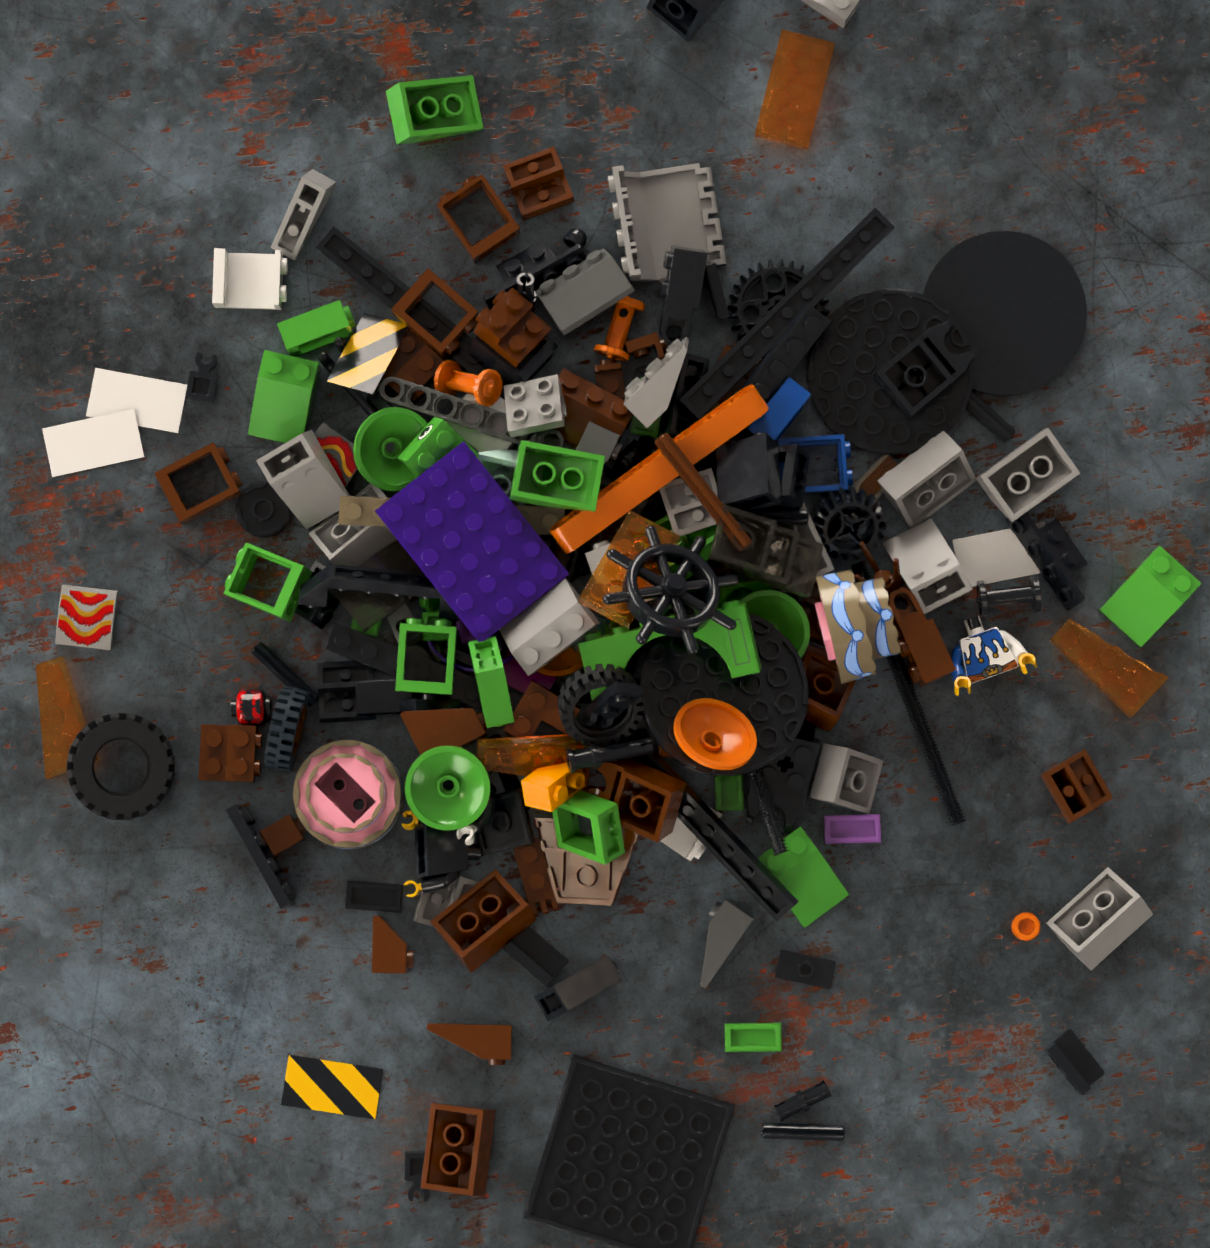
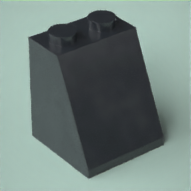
(684, 15)

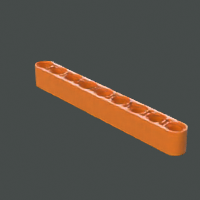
(656, 470)

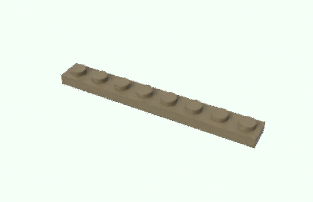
(361, 511)

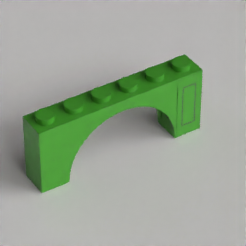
(734, 646)

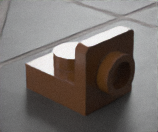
(641, 346)
(610, 377)

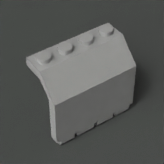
(663, 211)

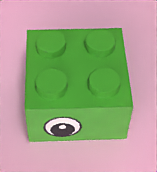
(430, 446)

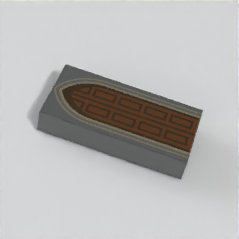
(869, 479)

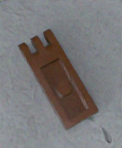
(535, 876)

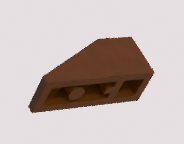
(482, 1040)

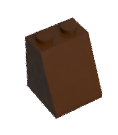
(444, 727)

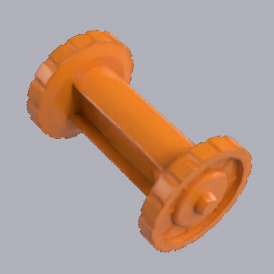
(619, 330)
(485, 386)

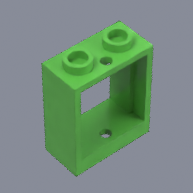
(316, 328)
(288, 598)
(441, 627)
(491, 682)
(604, 844)

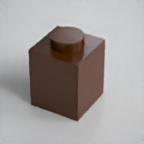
(284, 834)

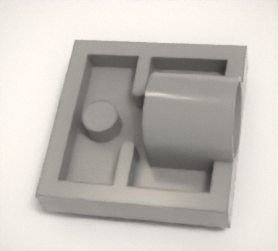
(534, 406)

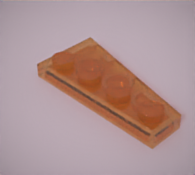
(1116, 674)
(59, 714)
(527, 753)

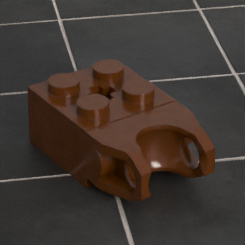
(920, 641)
(644, 796)

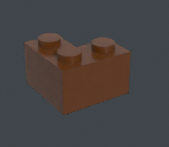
(536, 705)

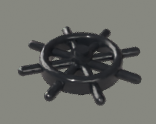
(671, 590)

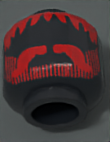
(251, 707)

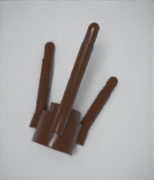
(892, 581)

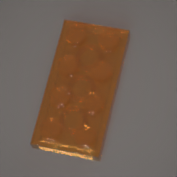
(794, 89)
(609, 576)

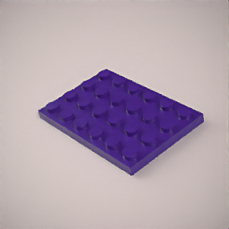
(471, 542)

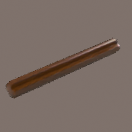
(701, 489)

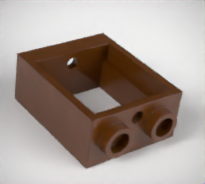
(494, 240)
(415, 294)
(174, 498)

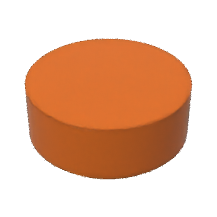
(1025, 926)

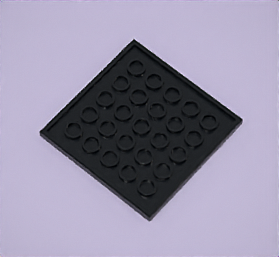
(628, 1159)

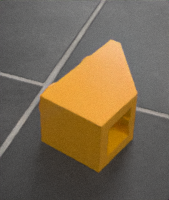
(551, 786)

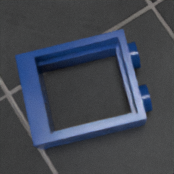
(782, 410)
(843, 451)

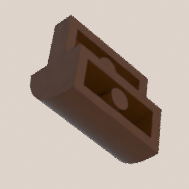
(1076, 786)

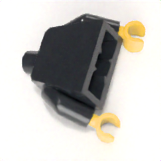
(438, 856)

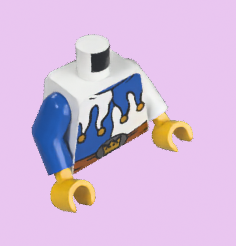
(986, 655)

